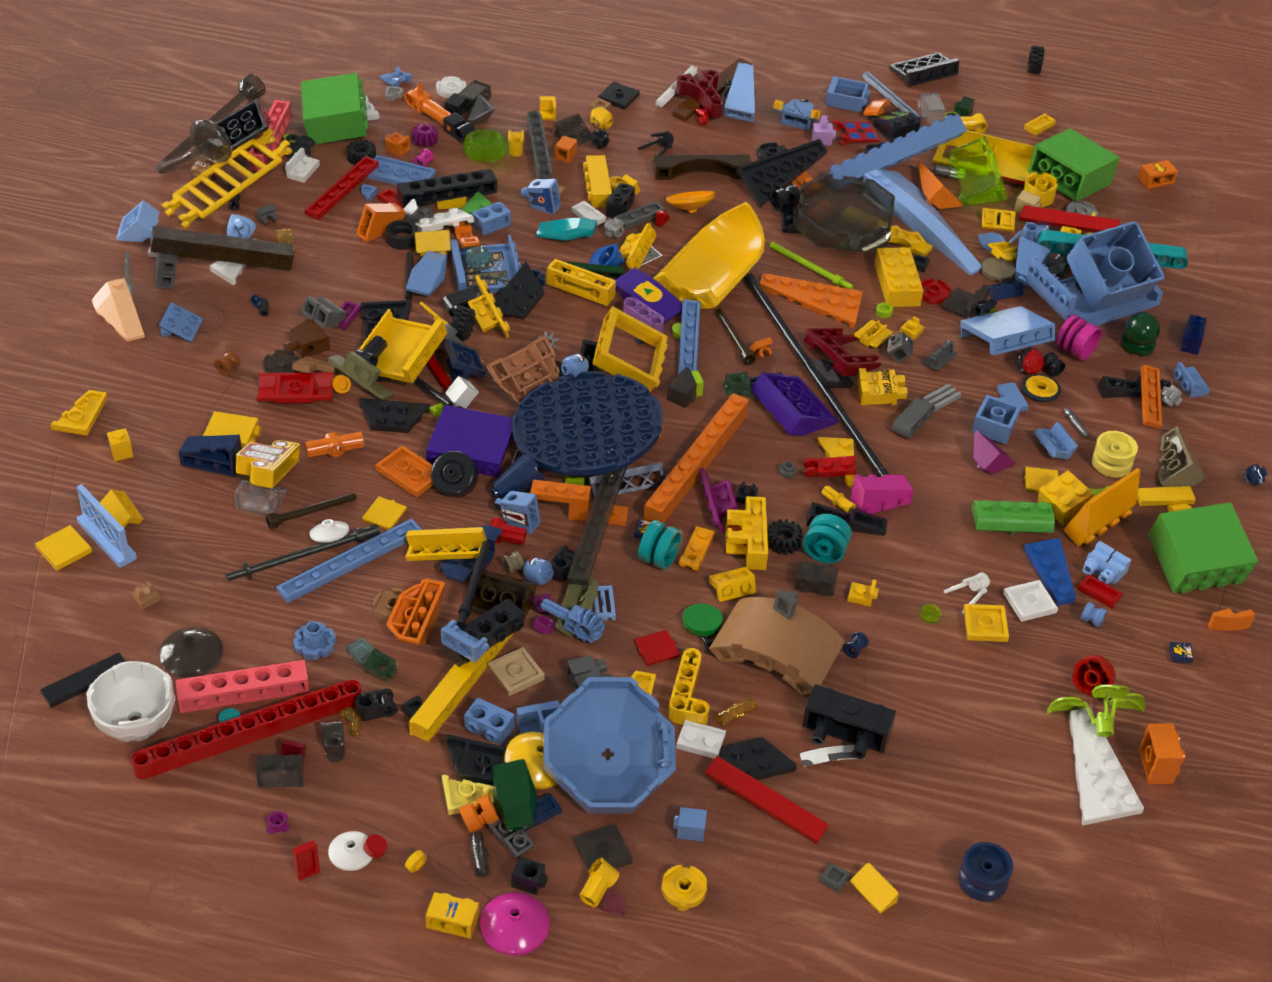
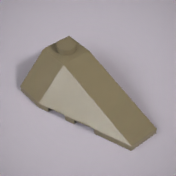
(1178, 461)

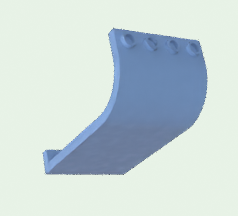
(1067, 300)

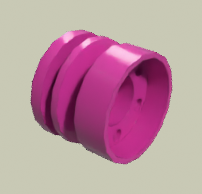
(1078, 337)

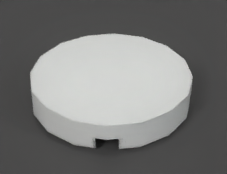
(449, 86)

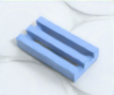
(612, 614)

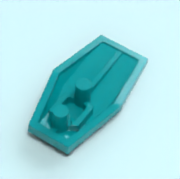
(567, 228)

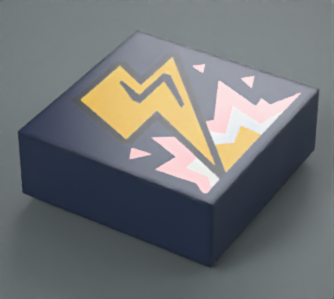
(641, 528)
(1181, 652)

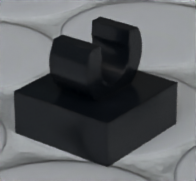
(746, 490)

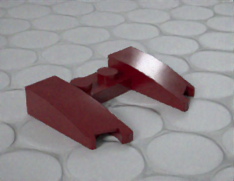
(829, 342)

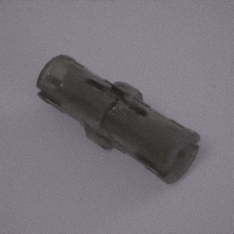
(479, 854)

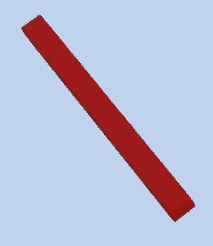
(245, 729)

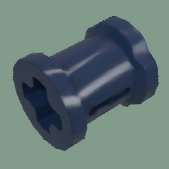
(855, 644)

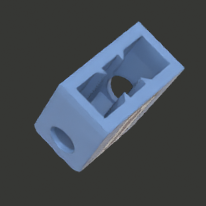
(520, 510)

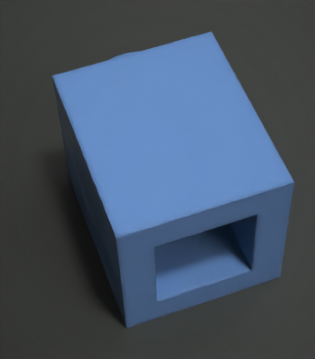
(690, 824)

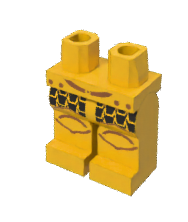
(880, 387)

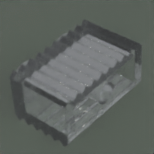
(931, 107)

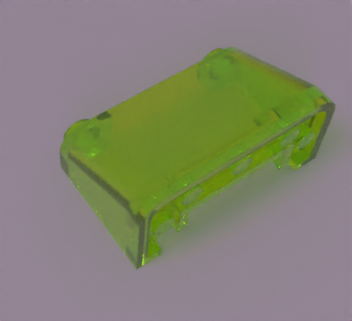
(978, 173)

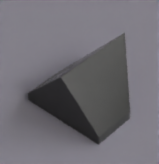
(480, 111)

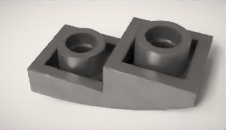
(514, 842)

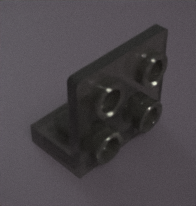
(962, 302)

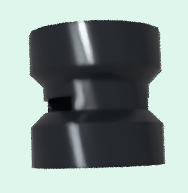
(1053, 364)

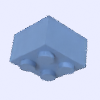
(996, 419)

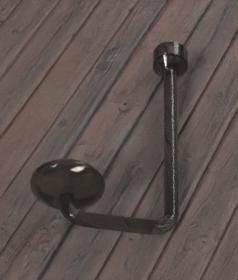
(208, 136)

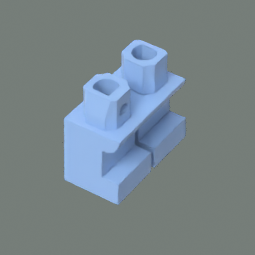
(1106, 563)

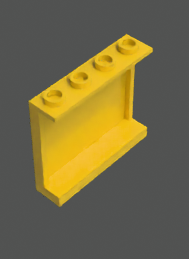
(408, 346)

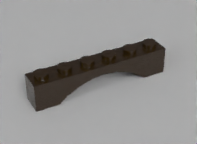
(670, 166)

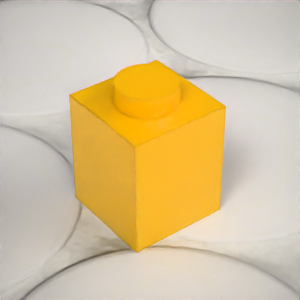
(120, 444)

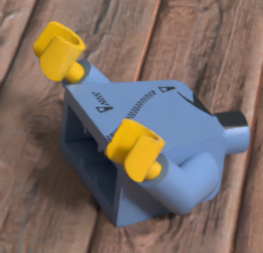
(797, 113)

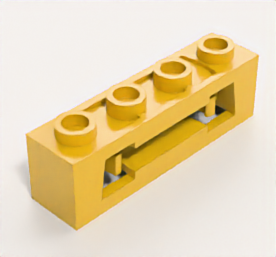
(580, 282)

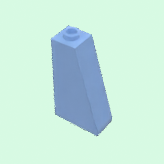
(740, 100)

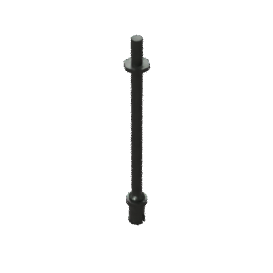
(358, 535)

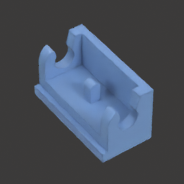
(463, 642)

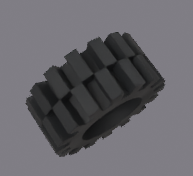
(1036, 59)
(359, 149)
(463, 322)
(787, 529)

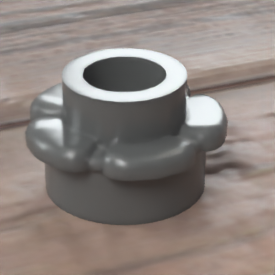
(787, 469)

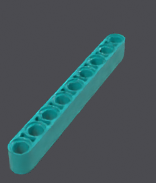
(1064, 242)

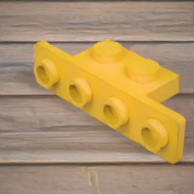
(637, 246)
(486, 313)

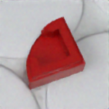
(661, 218)

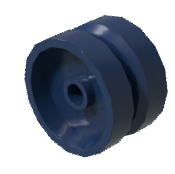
(985, 871)

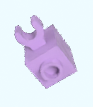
(823, 131)

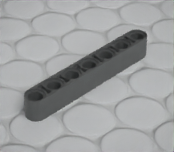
(538, 145)

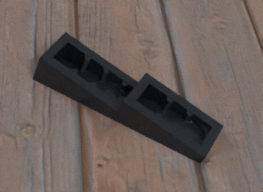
(1117, 387)
(856, 519)

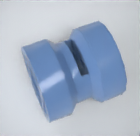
(1094, 615)

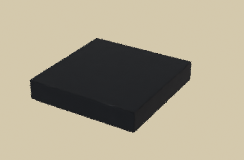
(828, 375)

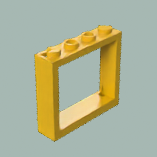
(640, 330)

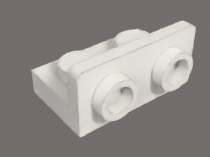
(300, 166)

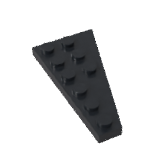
(779, 169)
(375, 310)

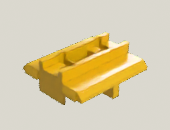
(1004, 250)
(873, 334)

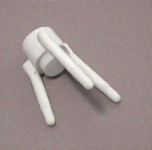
(976, 583)

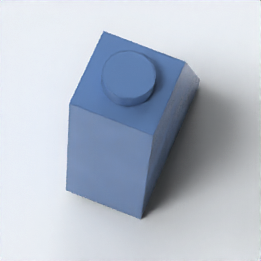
(1026, 250)

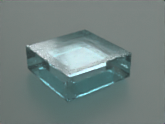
(359, 650)

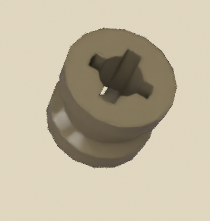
(512, 562)

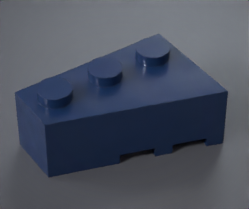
(211, 453)

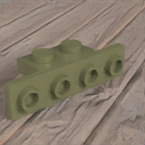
(362, 372)
(578, 595)

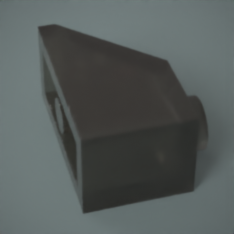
(682, 389)

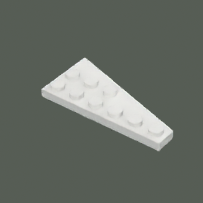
(1099, 775)

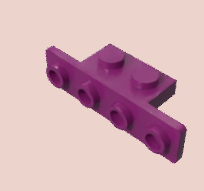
(720, 498)

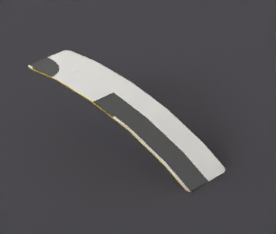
(827, 754)

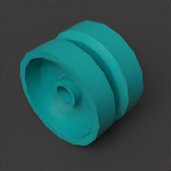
(827, 538)
(660, 544)

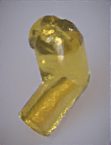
(354, 719)

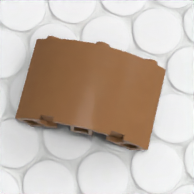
(795, 647)

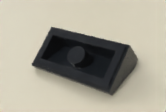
(789, 220)

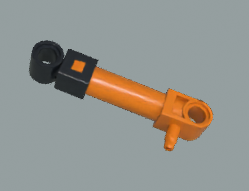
(452, 123)

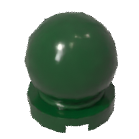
(1140, 334)

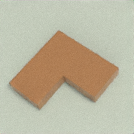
(311, 364)

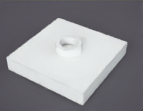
(1030, 600)

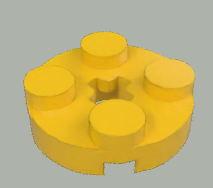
(682, 898)

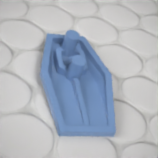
(427, 274)

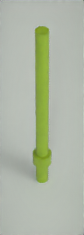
(836, 279)

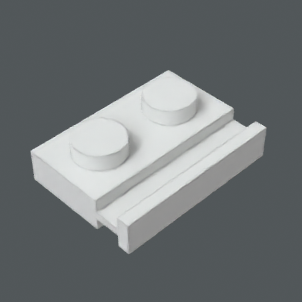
(701, 739)

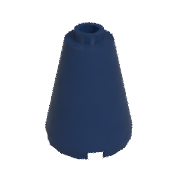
(517, 477)

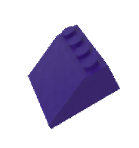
(792, 403)

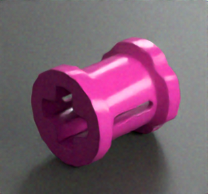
(422, 157)

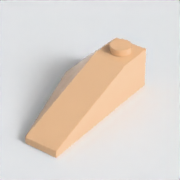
(118, 309)

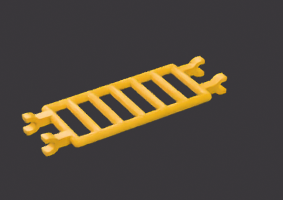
(239, 187)

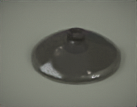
(191, 652)

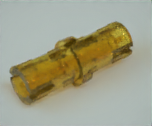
(736, 711)

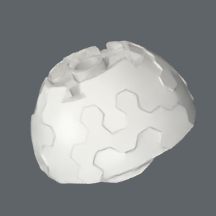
(131, 692)

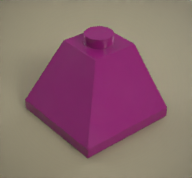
(989, 455)

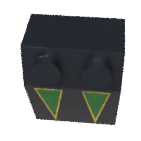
(895, 124)

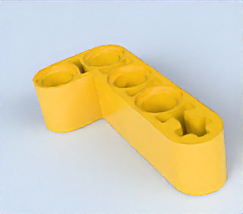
(682, 703)

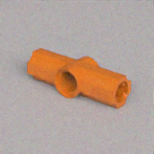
(334, 444)

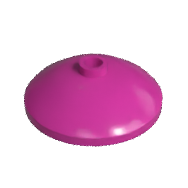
(511, 933)

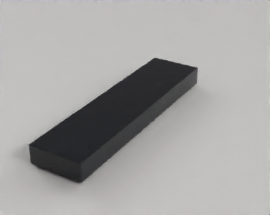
(78, 682)

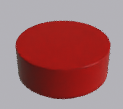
(375, 846)

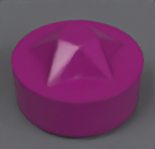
(543, 624)

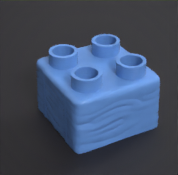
(1114, 266)

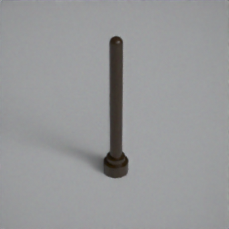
(747, 356)
(274, 520)

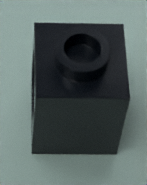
(457, 104)
(527, 867)

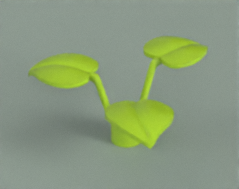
(1104, 721)

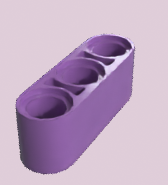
(643, 313)

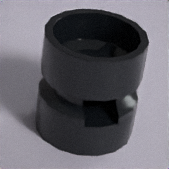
(785, 197)

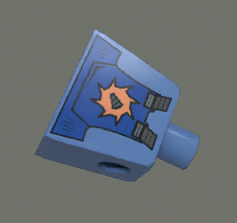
(543, 195)

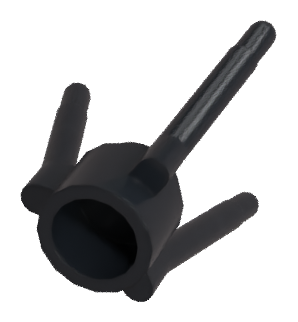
(665, 139)

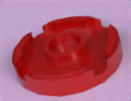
(935, 291)

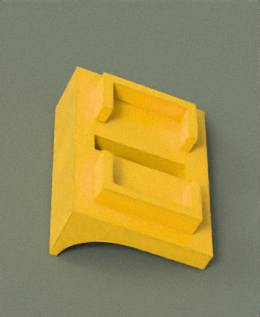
(989, 219)

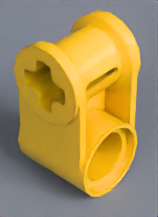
(515, 142)

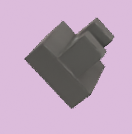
(266, 212)
(786, 603)

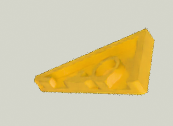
(837, 448)

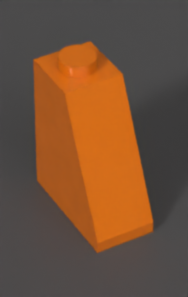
(377, 218)

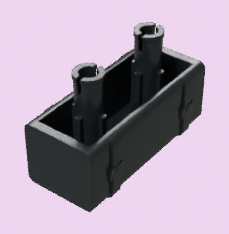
(848, 719)

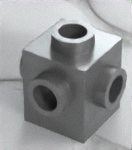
(900, 347)

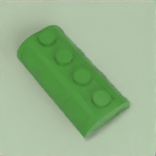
(1013, 516)

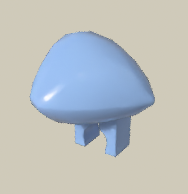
(240, 227)

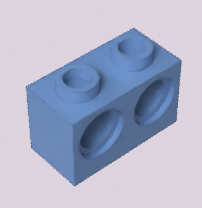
(491, 218)
(489, 721)

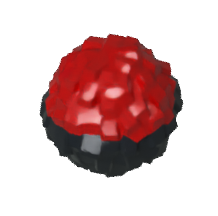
(1029, 361)

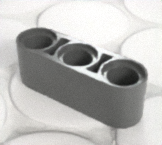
(912, 418)

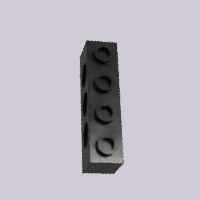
(494, 625)

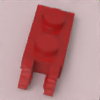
(830, 466)

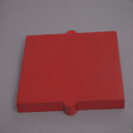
(656, 647)

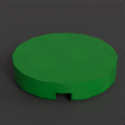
(702, 619)

